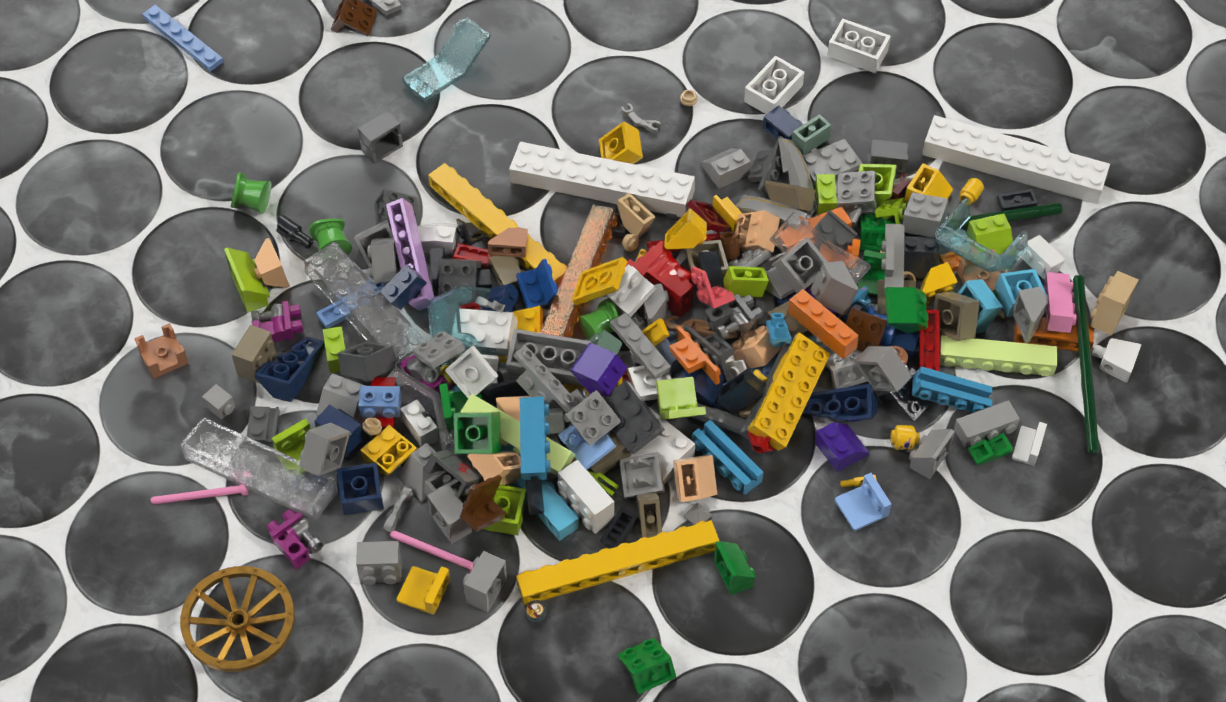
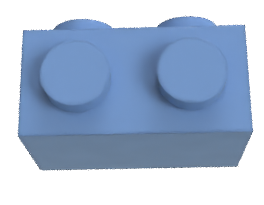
(380, 401)

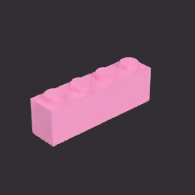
(1060, 304)

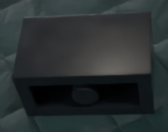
(740, 391)

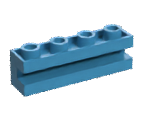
(951, 390)
(533, 438)
(728, 457)

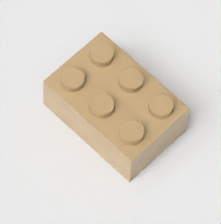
(1113, 302)

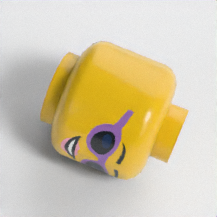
(904, 437)

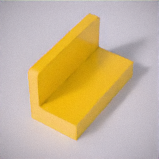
(727, 210)

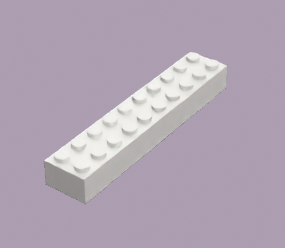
(1015, 159)
(601, 178)

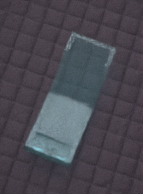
(450, 63)

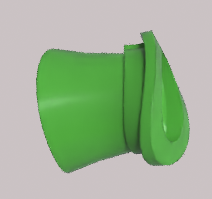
(251, 193)
(328, 231)
(598, 320)

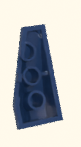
(290, 370)
(705, 388)
(845, 404)

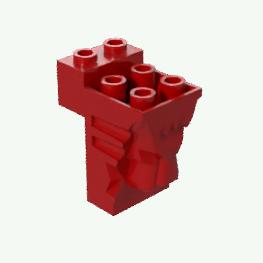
(661, 268)

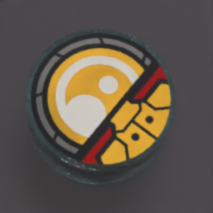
(536, 610)

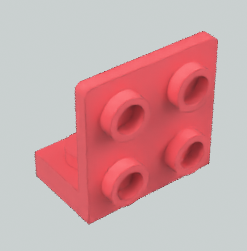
(710, 296)

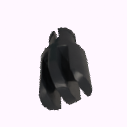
(293, 231)

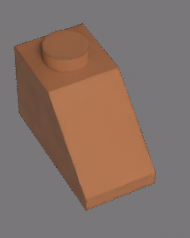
(509, 243)

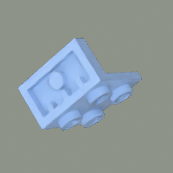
(586, 454)
(864, 504)

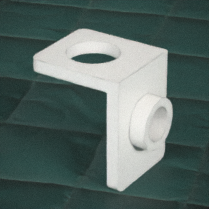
(733, 368)

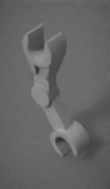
(648, 125)
(487, 304)
(390, 523)

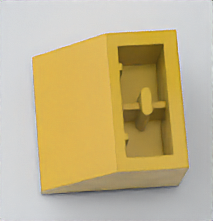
(929, 182)
(938, 280)
(388, 450)

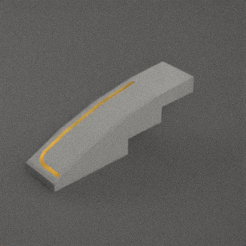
(794, 164)
(752, 204)

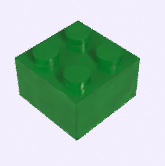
(477, 433)

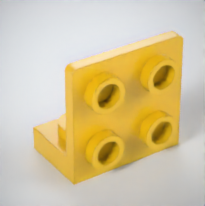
(424, 589)

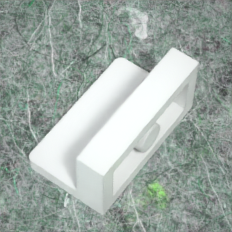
(1029, 444)

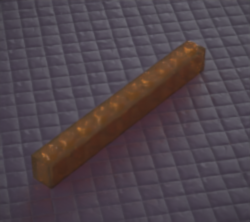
(586, 255)

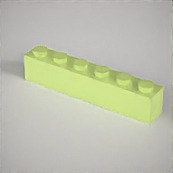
(998, 356)
(510, 433)

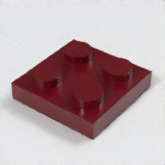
(709, 214)

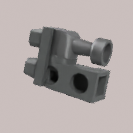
(736, 312)

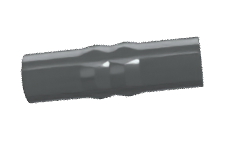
(721, 419)

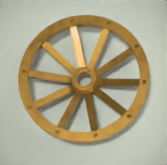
(235, 616)

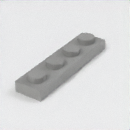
(640, 346)

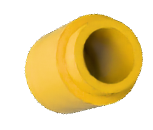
(971, 190)

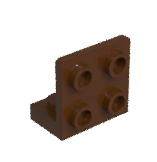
(354, 15)
(867, 326)
(479, 508)

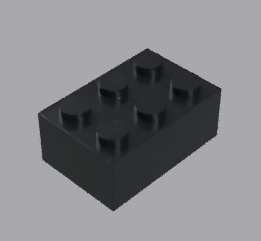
(637, 422)

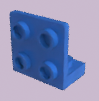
(537, 285)

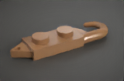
(699, 326)

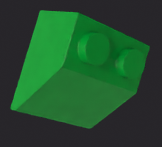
(906, 308)
(733, 567)

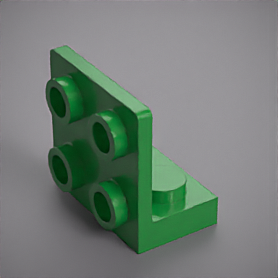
(873, 231)
(874, 274)
(452, 403)
(648, 665)

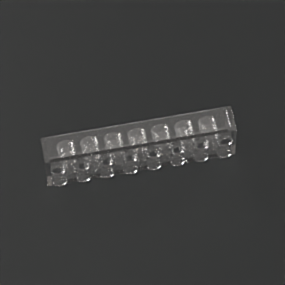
(362, 301)
(258, 468)

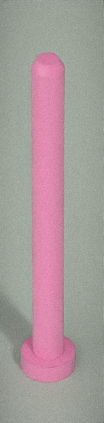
(199, 494)
(432, 550)

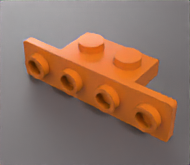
(691, 356)

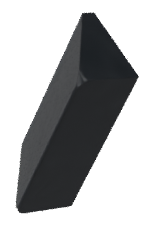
(534, 496)

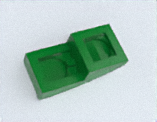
(990, 450)

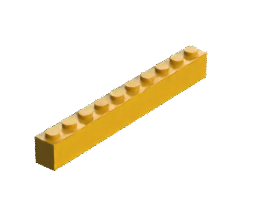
(488, 217)
(617, 562)

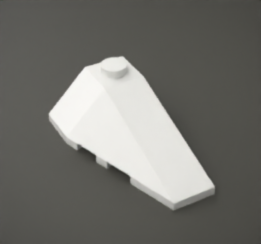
(439, 236)

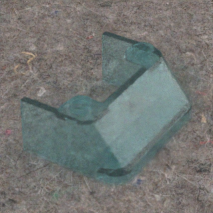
(956, 240)
(445, 316)

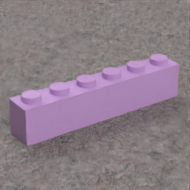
(410, 247)

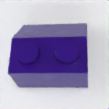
(598, 369)
(840, 445)

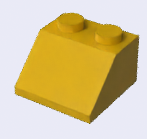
(621, 144)
(686, 232)

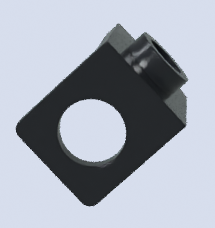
(463, 233)

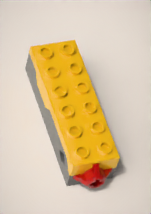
(785, 395)

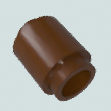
(730, 245)

